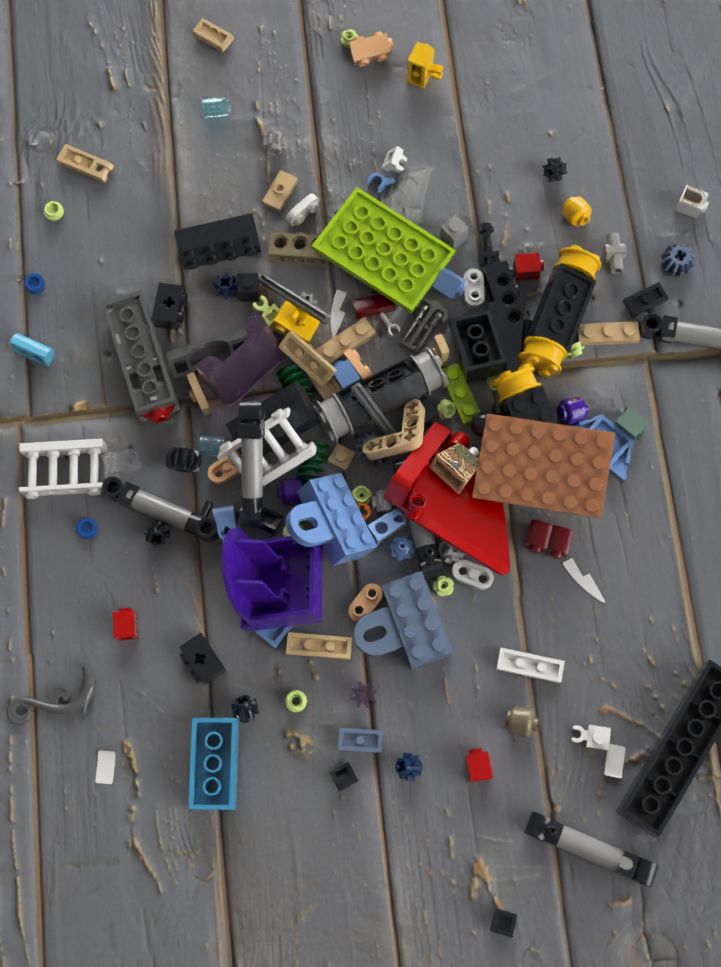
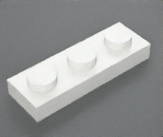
(530, 665)

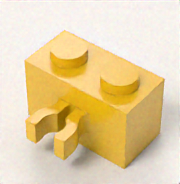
(421, 65)
(294, 319)

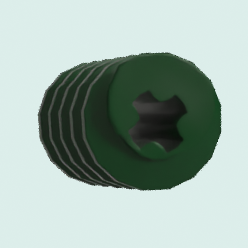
(289, 374)
(310, 467)

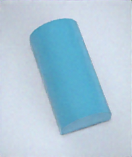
(32, 349)

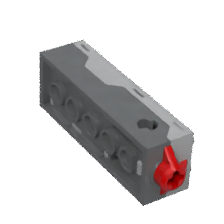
(141, 357)

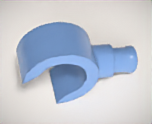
(384, 181)

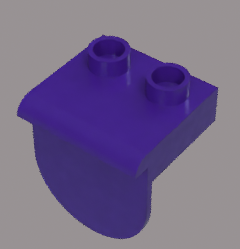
(272, 581)

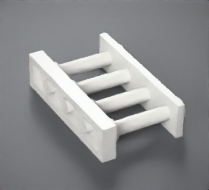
(52, 450)
(285, 461)

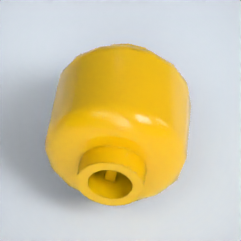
(576, 211)

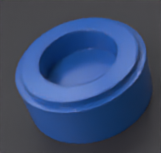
(34, 283)
(87, 528)

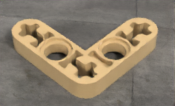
(378, 447)

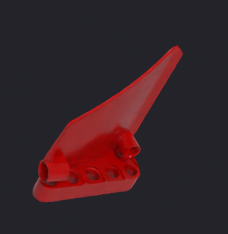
(459, 519)

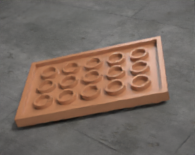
(544, 465)

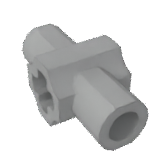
(614, 253)

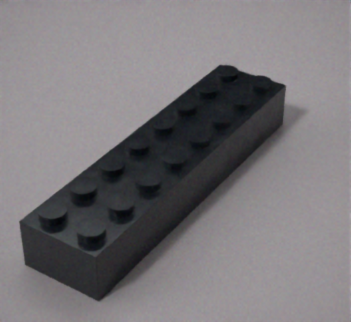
(676, 755)

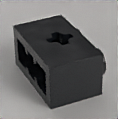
(168, 306)
(198, 647)

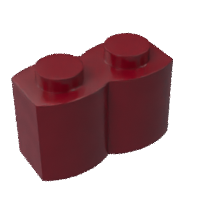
(549, 539)

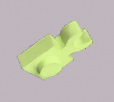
(268, 313)

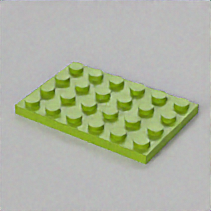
(383, 249)

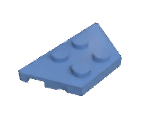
(622, 444)

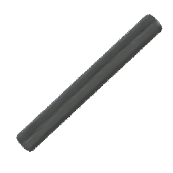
(295, 299)

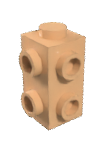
(372, 48)

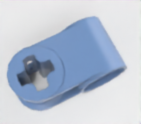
(225, 519)

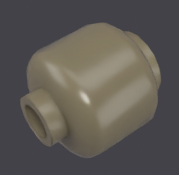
(521, 721)

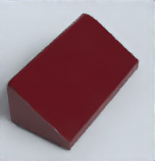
(372, 306)

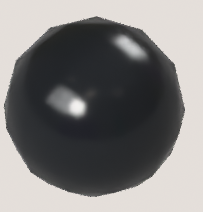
(478, 423)

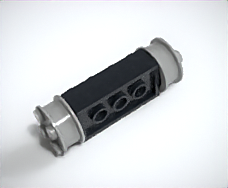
(388, 390)

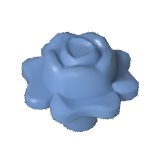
(402, 548)

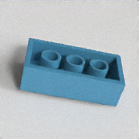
(213, 764)

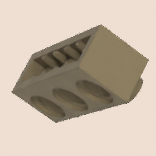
(290, 254)

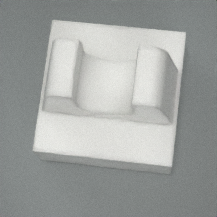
(392, 160)

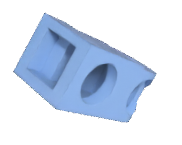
(387, 525)

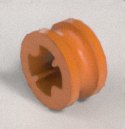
(367, 509)

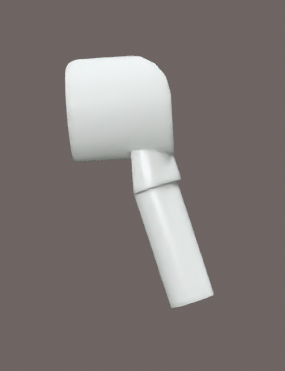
(389, 325)

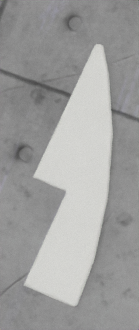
(336, 315)
(584, 581)

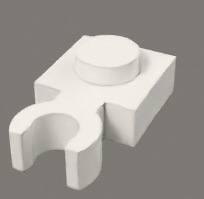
(595, 737)

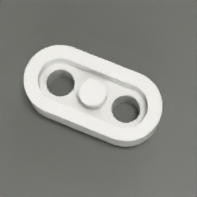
(301, 210)
(474, 287)
(473, 572)

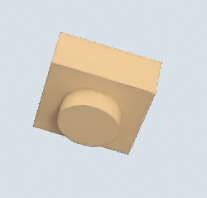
(341, 457)

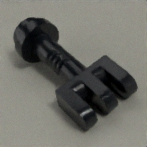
(486, 229)

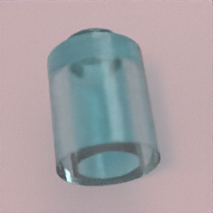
(216, 106)
(210, 444)

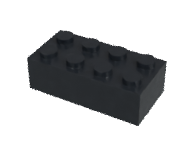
(217, 241)
(301, 417)

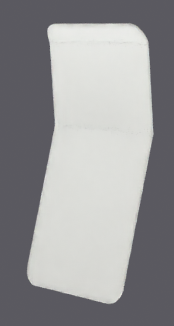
(614, 761)
(105, 767)

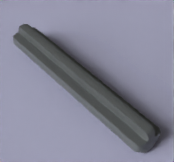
(373, 410)

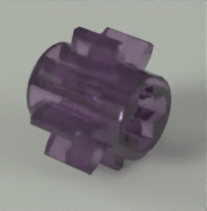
(365, 701)

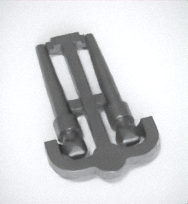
(434, 306)

